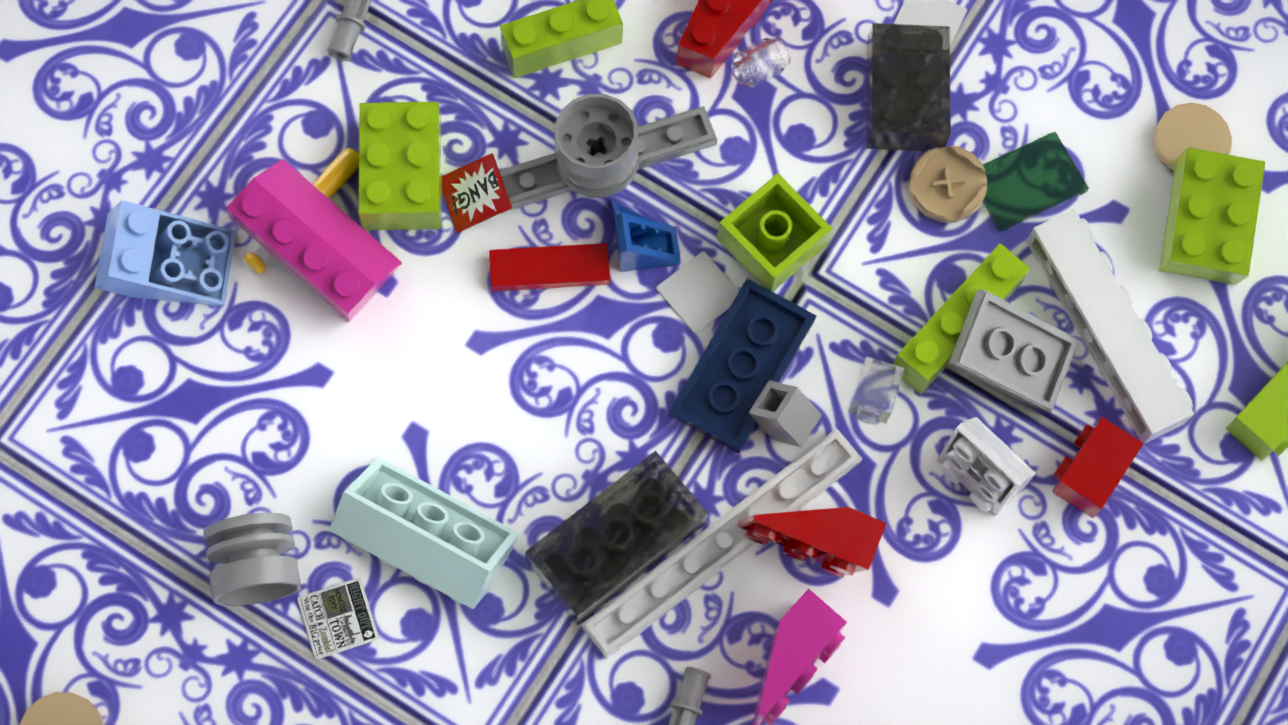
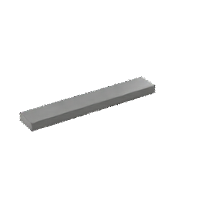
(656, 143)

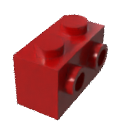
(1097, 466)

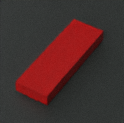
(549, 267)

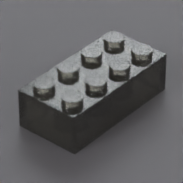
(616, 537)

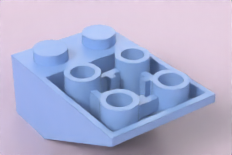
(164, 256)

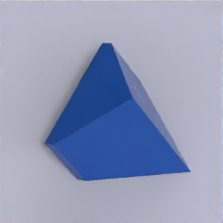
(643, 241)

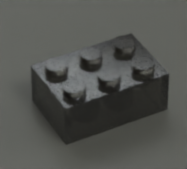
(908, 87)

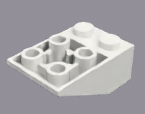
(984, 466)

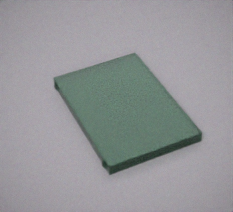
(1031, 181)

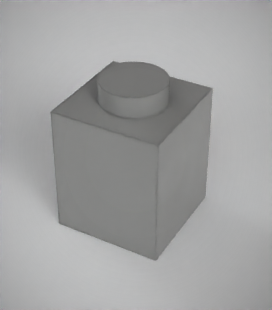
(785, 413)

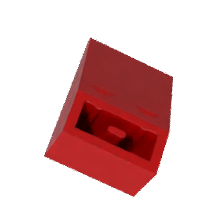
(834, 536)

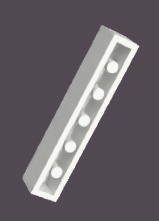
(1110, 326)

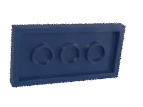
(745, 352)

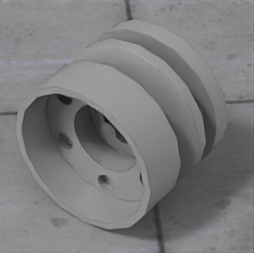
(584, 132)
(252, 559)

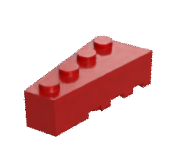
(716, 32)

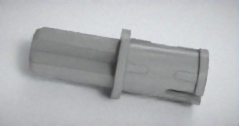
(348, 29)
(689, 697)

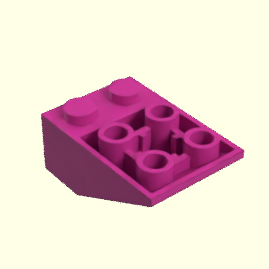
(802, 637)

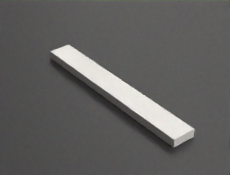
(718, 545)

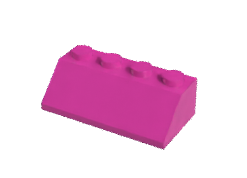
(313, 238)

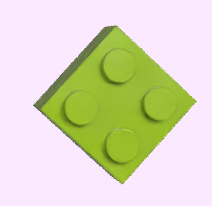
(774, 233)

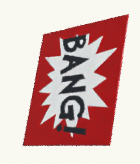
(475, 193)

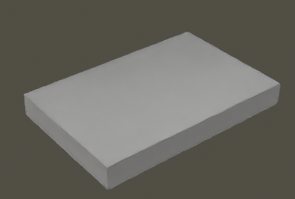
(1013, 351)

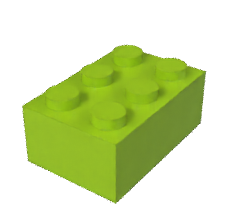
(400, 166)
(1212, 216)

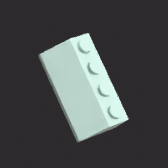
(423, 532)

